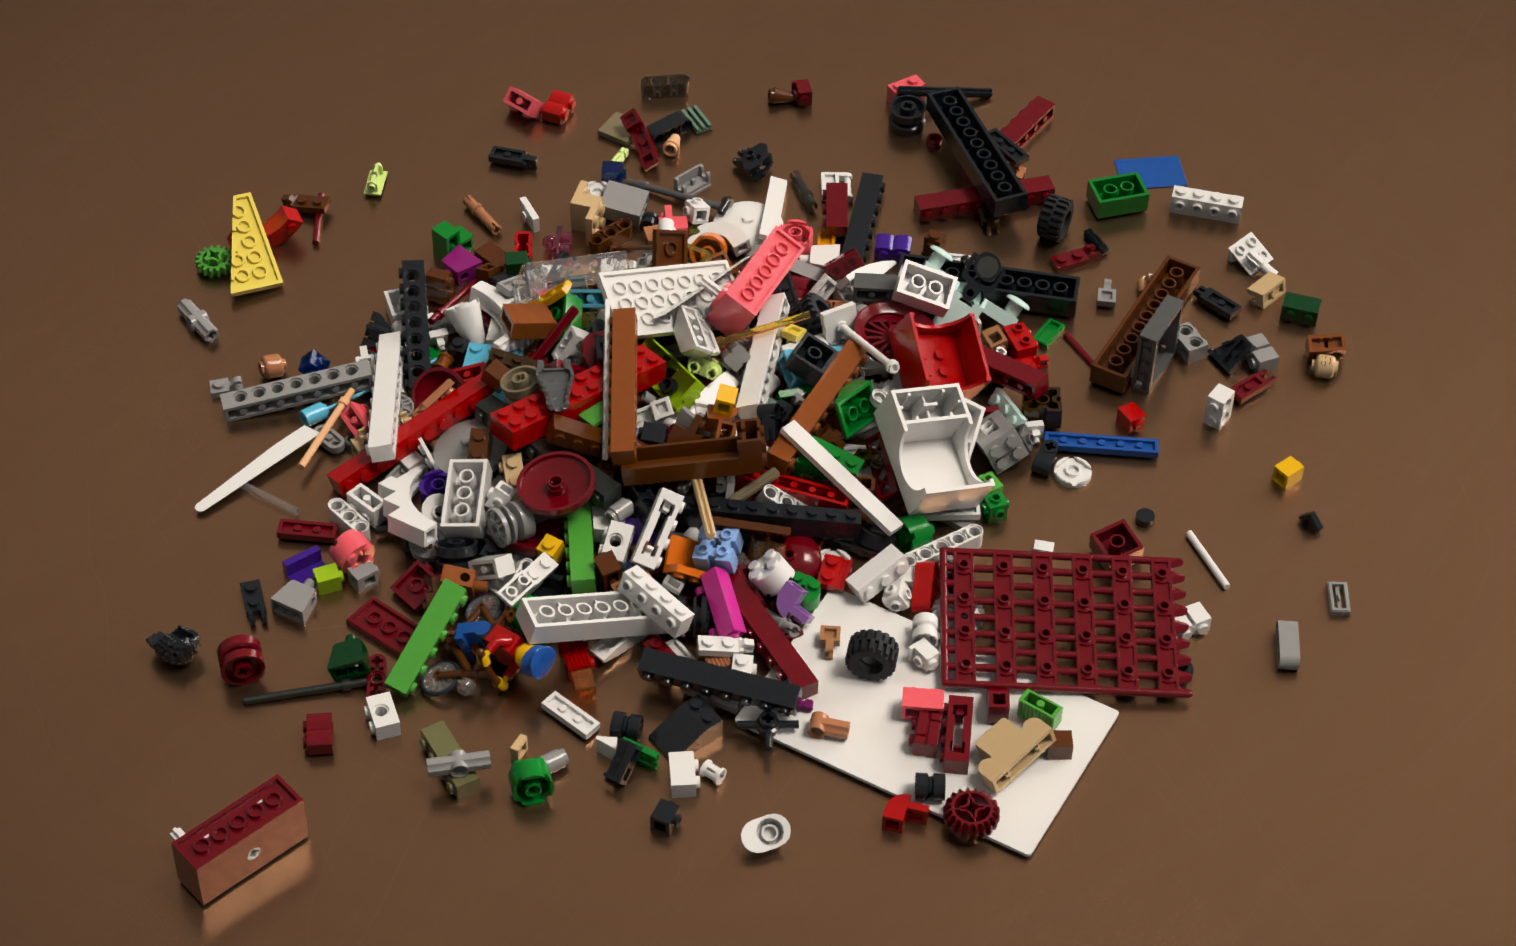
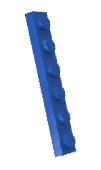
(1104, 444)

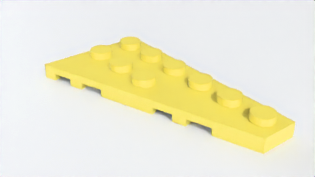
(251, 255)

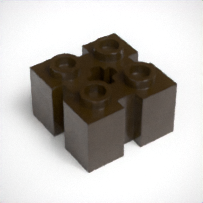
(1046, 408)

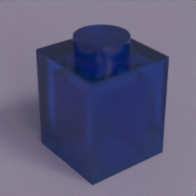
(613, 171)

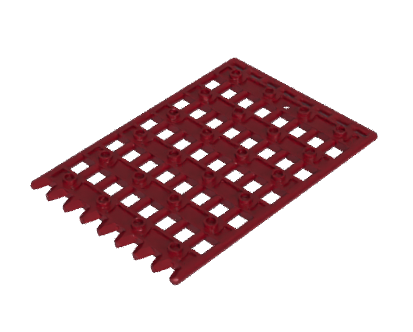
(1044, 622)

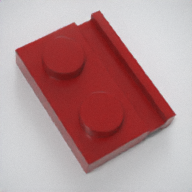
(834, 572)

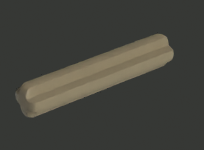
(756, 485)

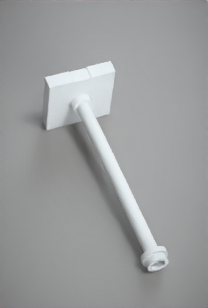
(839, 324)

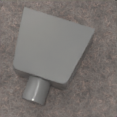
(295, 600)

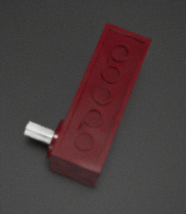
(239, 839)

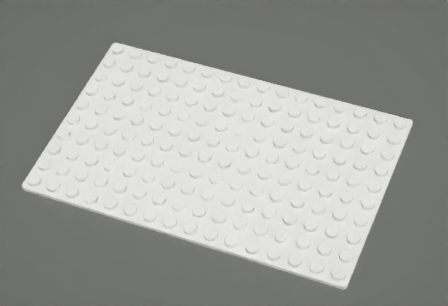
(879, 738)

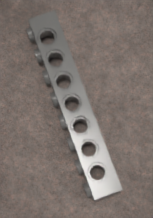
(296, 390)

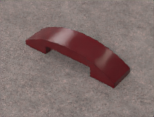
(641, 138)

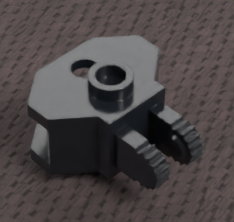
(753, 161)

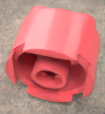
(800, 232)
(352, 550)

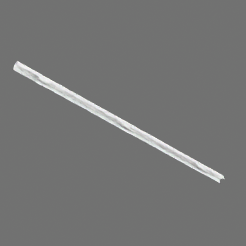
(605, 378)

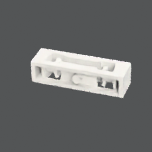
(672, 500)

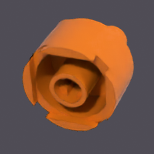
(707, 240)

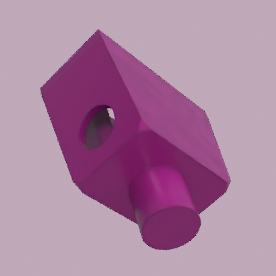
(461, 265)

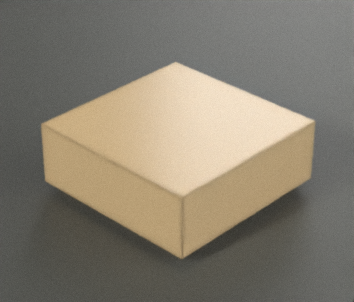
(519, 748)

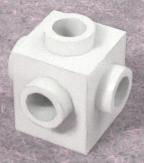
(696, 211)
(500, 495)
(897, 596)

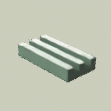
(699, 119)

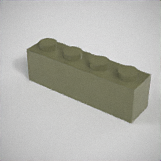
(440, 742)

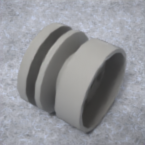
(510, 523)

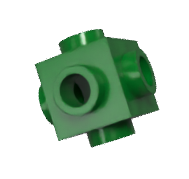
(995, 507)

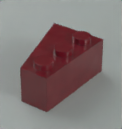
(835, 209)

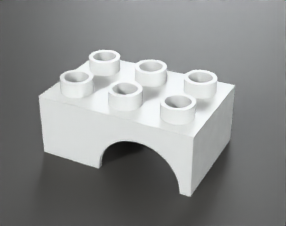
(928, 448)

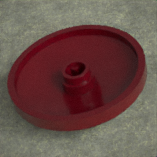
(556, 483)

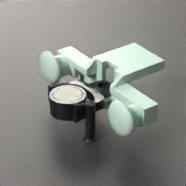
(986, 267)

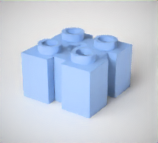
(718, 551)

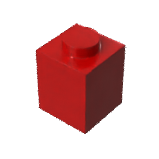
(1131, 418)

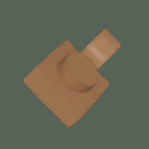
(829, 638)

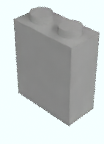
(624, 202)

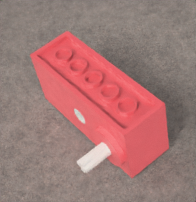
(744, 297)

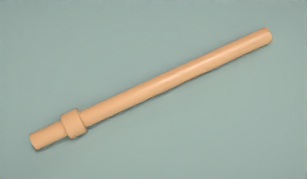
(341, 405)

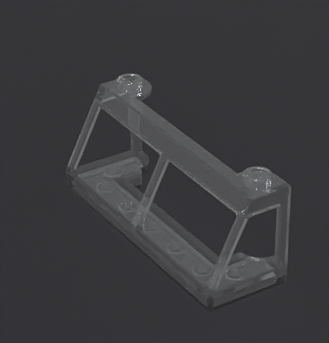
(578, 270)

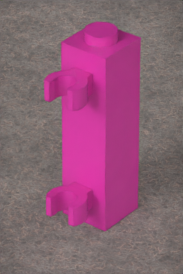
(722, 602)

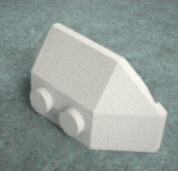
(694, 334)

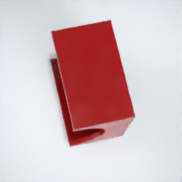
(940, 354)

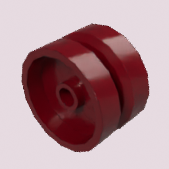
(241, 660)

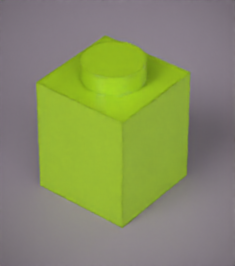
(328, 579)

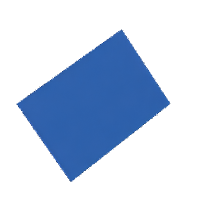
(1154, 171)

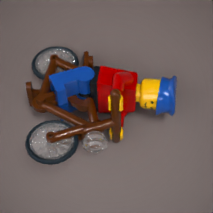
(478, 638)

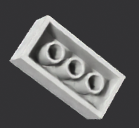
(465, 498)

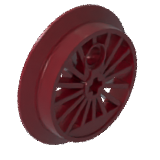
(879, 319)

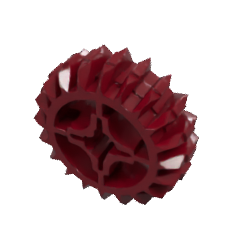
(971, 813)

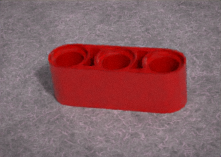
(924, 586)

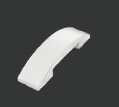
(655, 412)

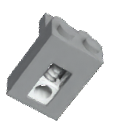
(1000, 442)

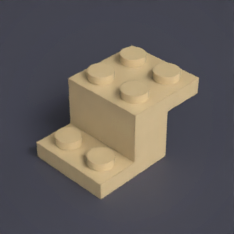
(586, 211)

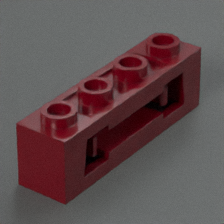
(958, 759)

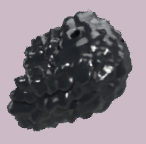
(177, 647)

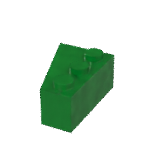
(849, 461)

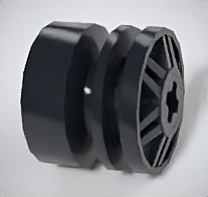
(701, 616)

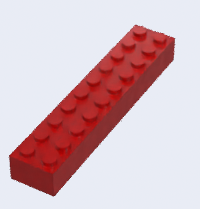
(527, 418)

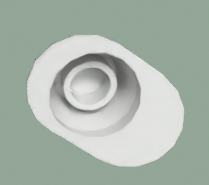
(765, 833)

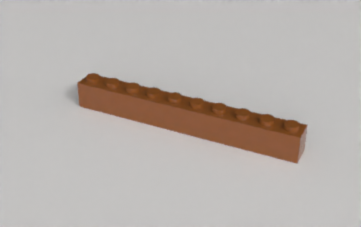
(623, 387)
(819, 403)

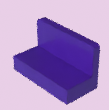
(300, 566)

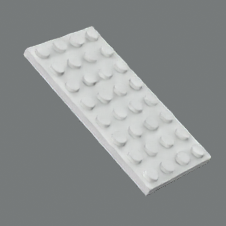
(658, 288)

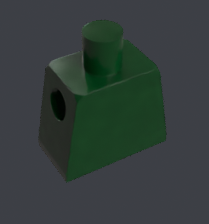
(349, 659)

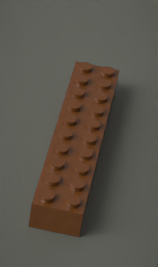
(1116, 361)

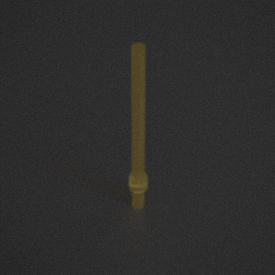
(721, 341)

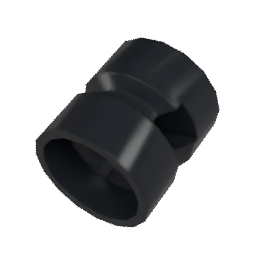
(627, 726)
(930, 786)

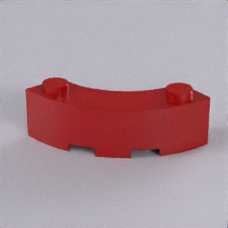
(279, 226)

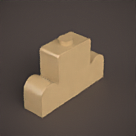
(1010, 750)

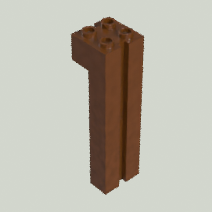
(700, 458)

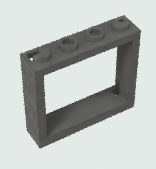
(1151, 356)

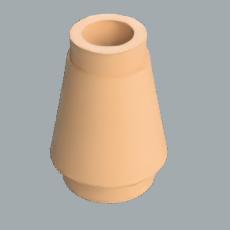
(672, 145)

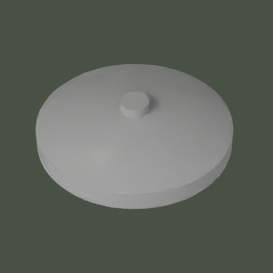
(455, 443)

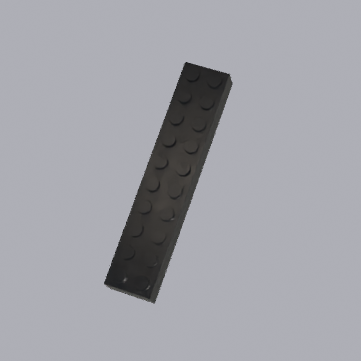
(976, 151)
(1039, 290)

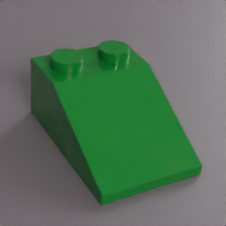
(854, 406)

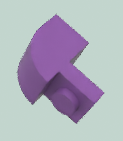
(789, 603)

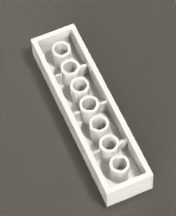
(582, 618)

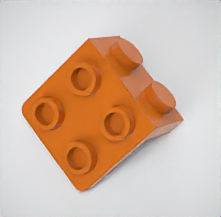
(679, 559)

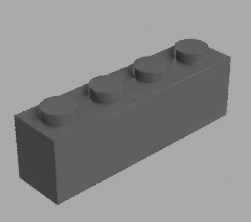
(874, 287)

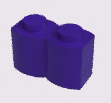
(890, 247)

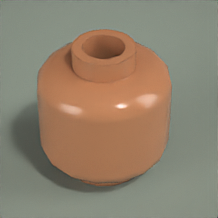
(272, 366)

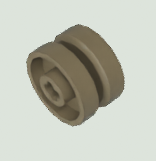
(519, 383)

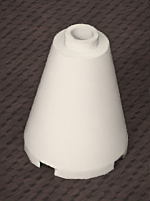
(467, 320)

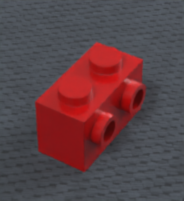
(1020, 341)

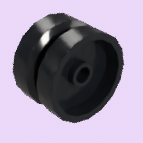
(907, 115)
(455, 552)

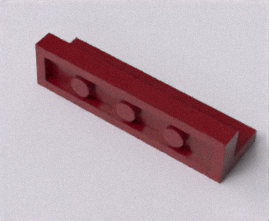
(889, 478)

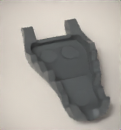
(555, 385)

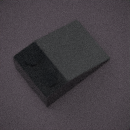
(688, 728)

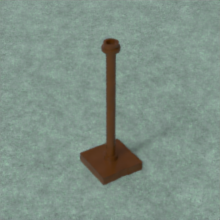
(668, 247)

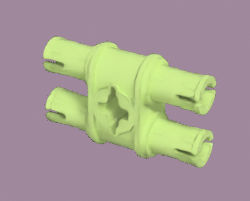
(706, 367)

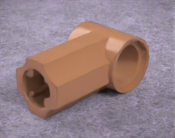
(821, 726)

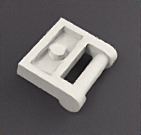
(835, 177)

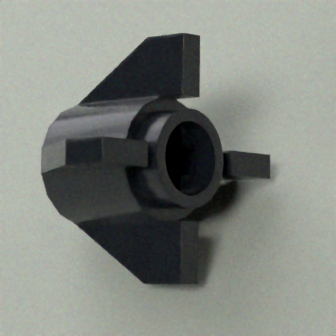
(374, 329)

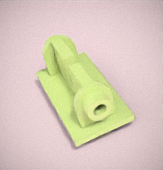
(375, 180)

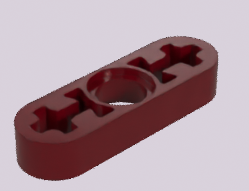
(382, 673)

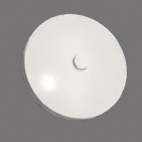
(746, 216)

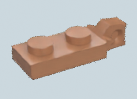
(445, 389)

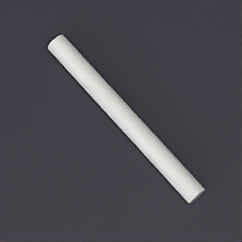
(1208, 560)

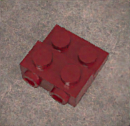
(414, 584)

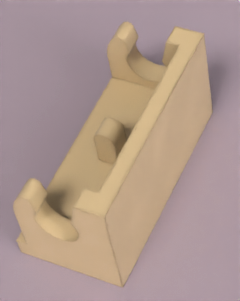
(1267, 290)

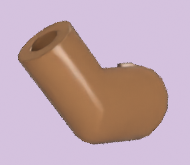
(1142, 282)

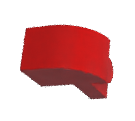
(901, 809)

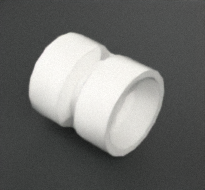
(925, 626)

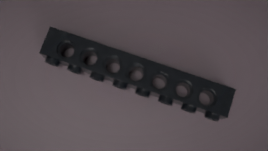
(414, 271)

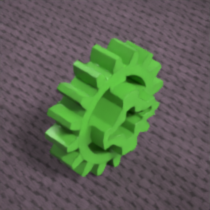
(213, 261)

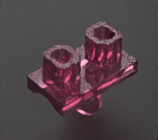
(558, 243)

